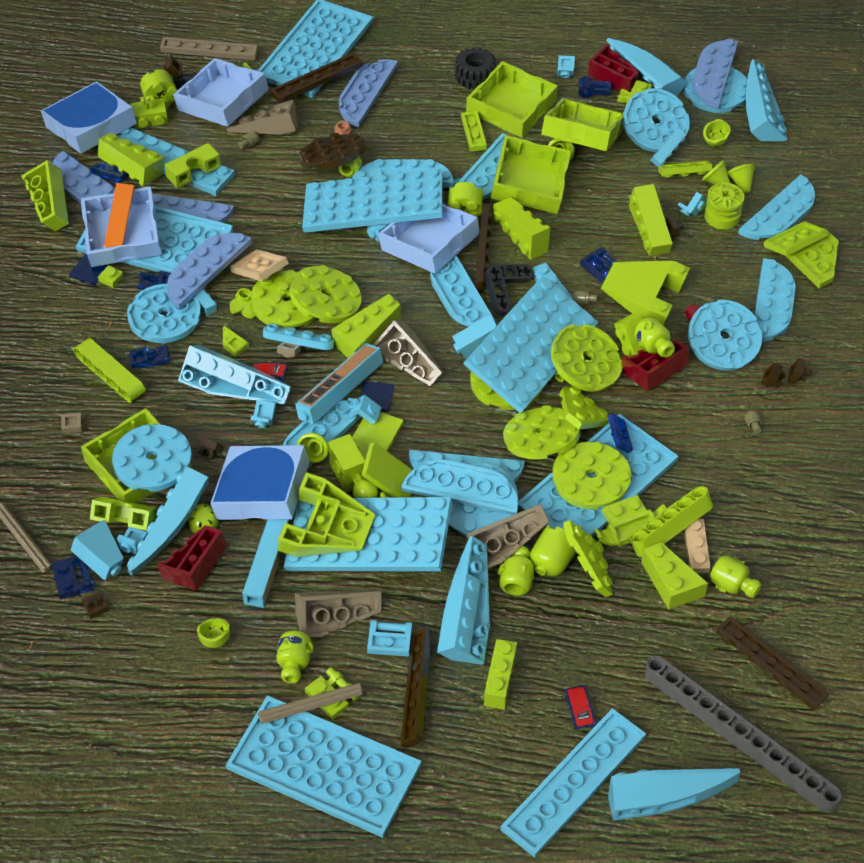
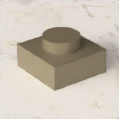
(288, 350)
(71, 423)

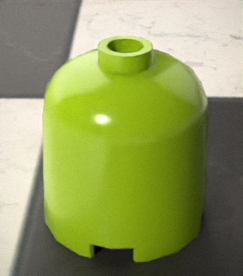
(551, 552)

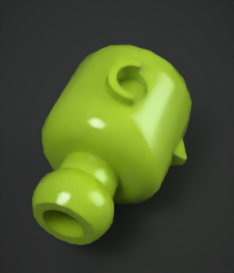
(517, 573)
(733, 576)

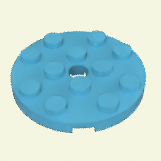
(733, 95)
(650, 104)
(728, 317)
(151, 326)
(134, 448)
(470, 518)

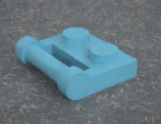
(389, 643)

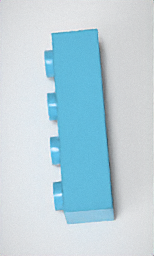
(668, 146)
(207, 305)

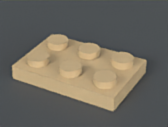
(259, 265)

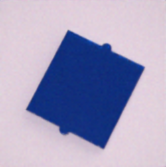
(86, 273)
(378, 392)

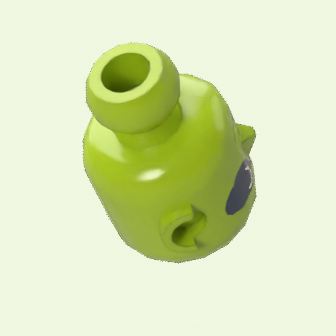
(654, 337)
(293, 654)

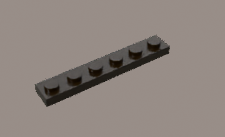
(316, 77)
(484, 242)
(772, 663)
(416, 688)

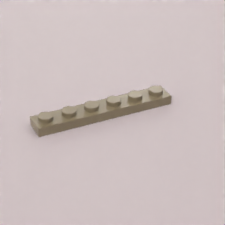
(209, 48)

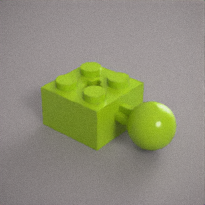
(348, 467)

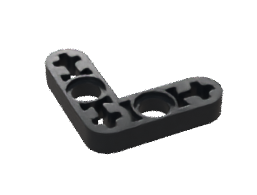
(500, 280)

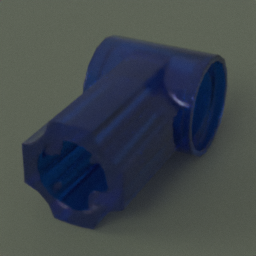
(590, 87)

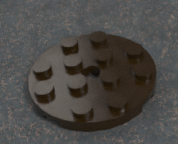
(332, 151)

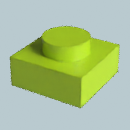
(110, 276)

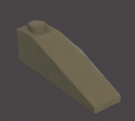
(276, 121)
(407, 352)
(510, 534)
(328, 610)

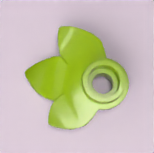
(242, 303)

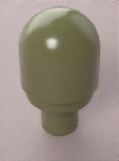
(249, 140)
(583, 297)
(753, 421)

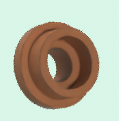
(342, 128)

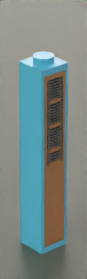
(339, 383)
(264, 564)

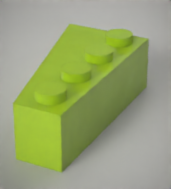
(650, 220)
(522, 227)
(366, 325)

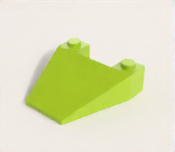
(638, 284)
(334, 526)

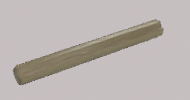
(24, 539)
(310, 703)

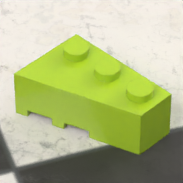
(672, 576)

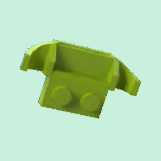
(625, 519)

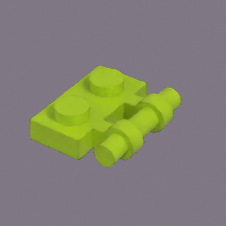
(320, 686)

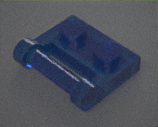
(596, 265)
(66, 578)

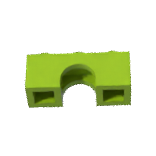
(202, 158)
(114, 510)
(499, 674)

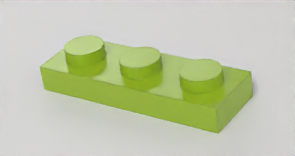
(473, 131)
(684, 169)

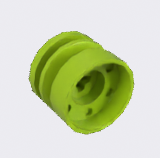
(724, 206)

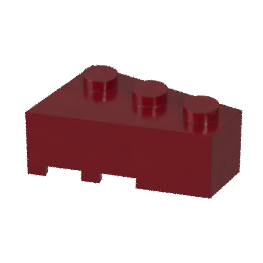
(610, 67)
(652, 369)
(195, 559)

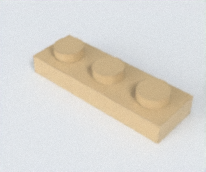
(697, 547)

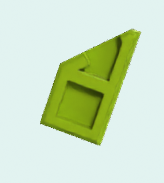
(233, 343)

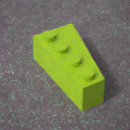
(131, 158)
(48, 194)

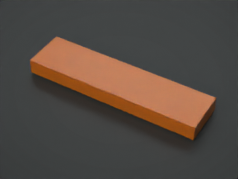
(119, 215)

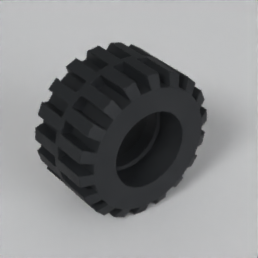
(474, 67)

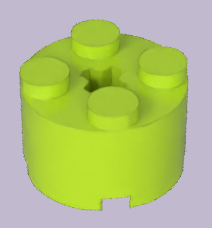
(159, 85)
(466, 198)

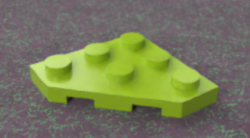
(817, 260)
(581, 410)
(590, 556)

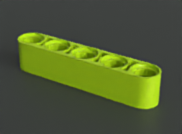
(109, 370)
(672, 520)

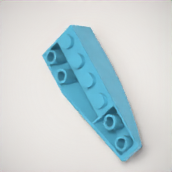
(650, 67)
(761, 106)
(229, 377)
(170, 518)
(467, 608)
(665, 790)

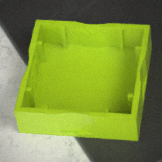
(512, 99)
(583, 124)
(531, 174)
(99, 454)

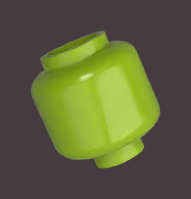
(350, 168)

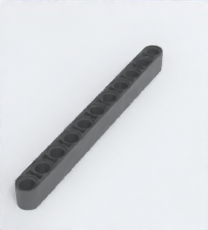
(746, 741)

